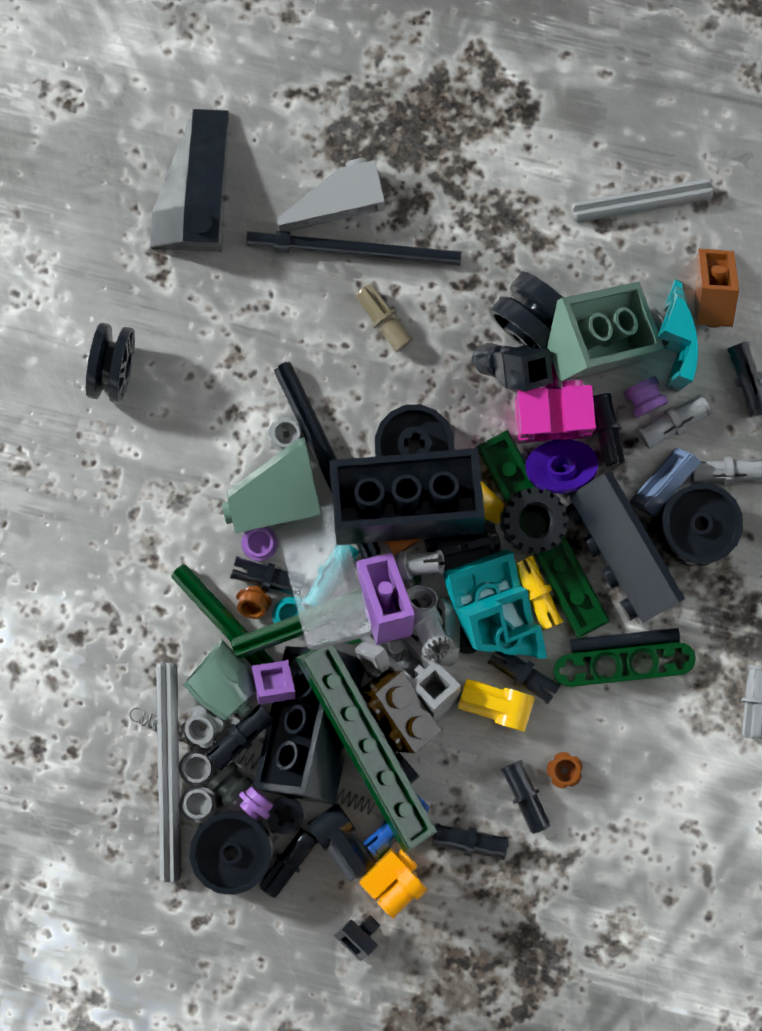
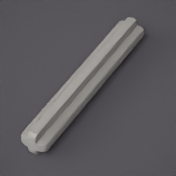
(642, 200)

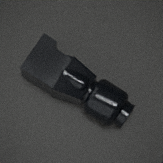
(514, 367)

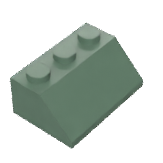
(602, 331)

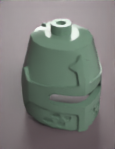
(222, 683)

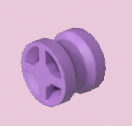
(645, 397)

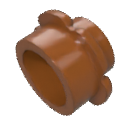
(253, 602)
(574, 767)

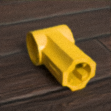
(503, 706)

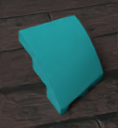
(680, 337)
(494, 606)

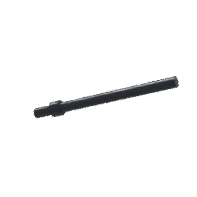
(284, 241)

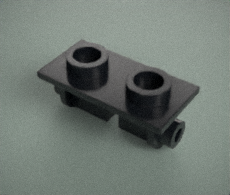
(465, 548)

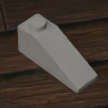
(342, 195)
(429, 679)

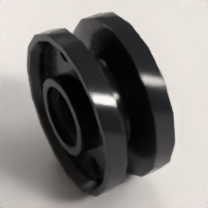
(110, 362)

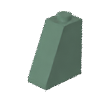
(274, 492)

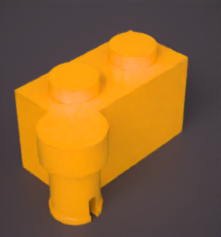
(393, 882)

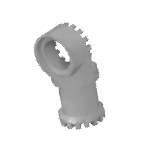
(429, 624)

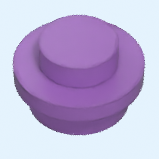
(259, 544)
(255, 803)

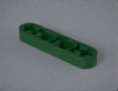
(623, 661)

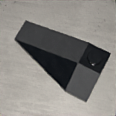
(193, 193)

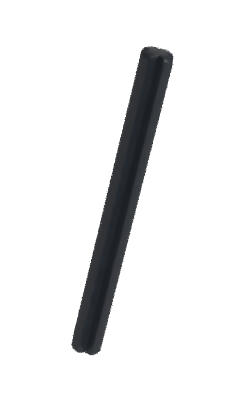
(313, 433)

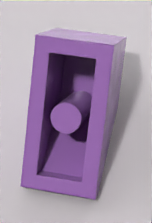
(385, 598)

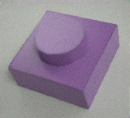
(273, 682)

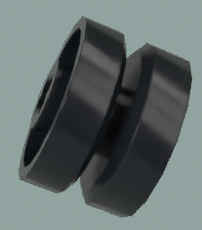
(530, 313)
(413, 424)
(717, 512)
(212, 840)

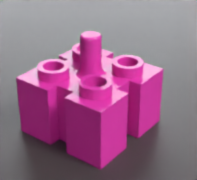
(555, 412)

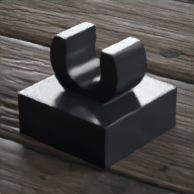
(357, 937)

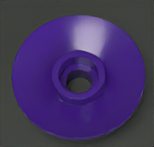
(561, 466)

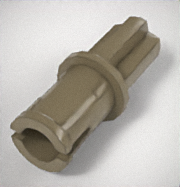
(383, 317)

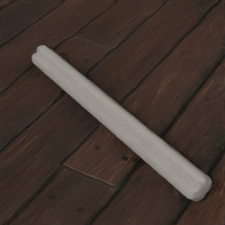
(168, 772)

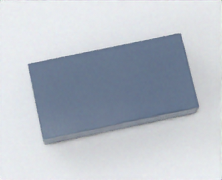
(665, 481)

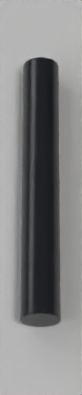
(624, 640)

